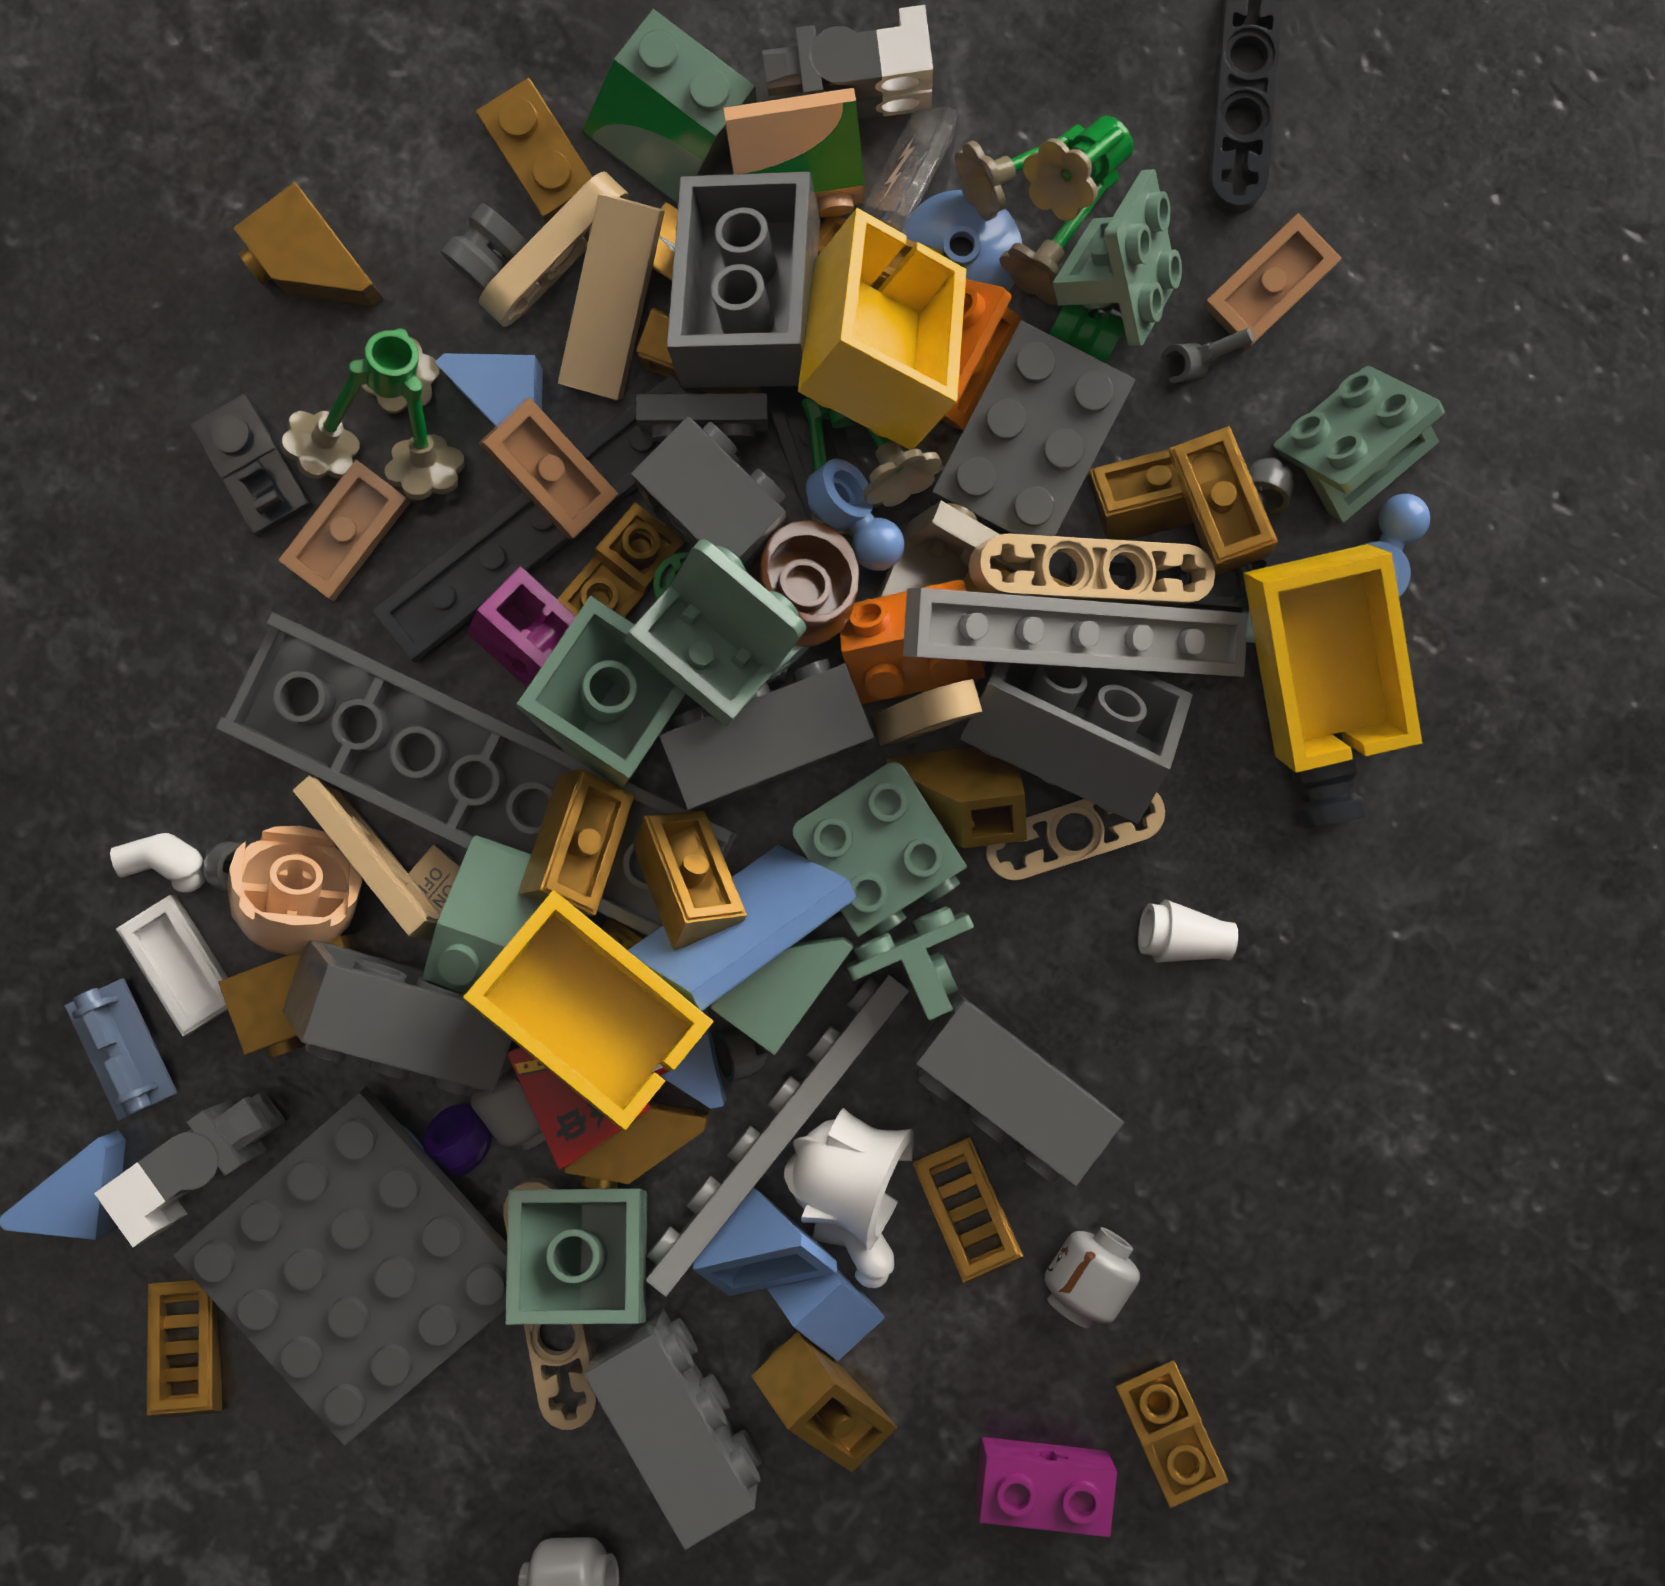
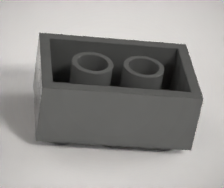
(742, 279)
(1033, 435)
(706, 495)
(1083, 729)
(769, 738)
(394, 1018)
(1014, 1092)
(675, 1426)

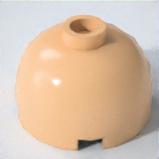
(292, 889)

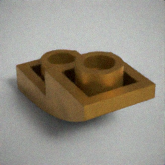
(624, 564)
(1172, 1434)

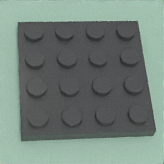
(353, 1266)

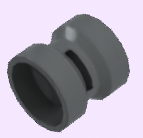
(469, 251)

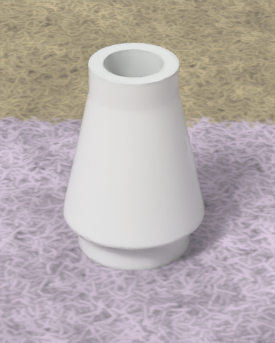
(1182, 934)

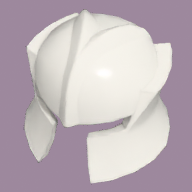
(844, 1173)

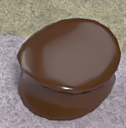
(815, 572)

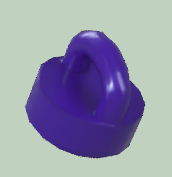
(457, 1139)

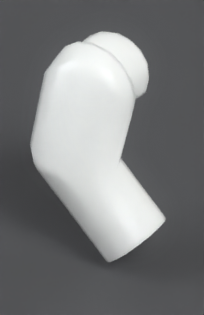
(165, 855)
(872, 1265)

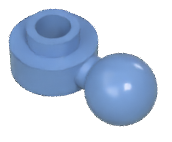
(838, 500)
(1402, 522)

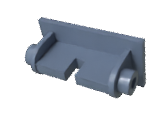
(120, 1048)

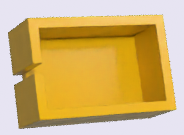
(887, 351)
(1333, 657)
(587, 1010)

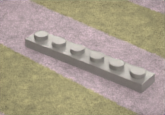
(1073, 633)
(758, 1150)

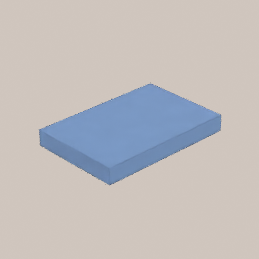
(782, 903)

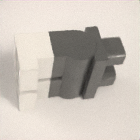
(884, 66)
(220, 1142)

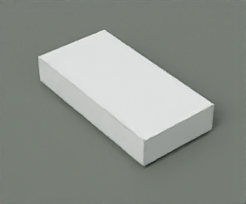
(176, 963)

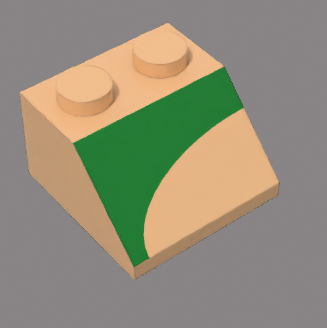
(803, 135)

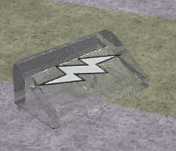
(911, 166)

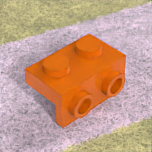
(985, 336)
(874, 652)

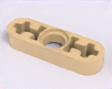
(547, 253)
(927, 712)
(1033, 862)

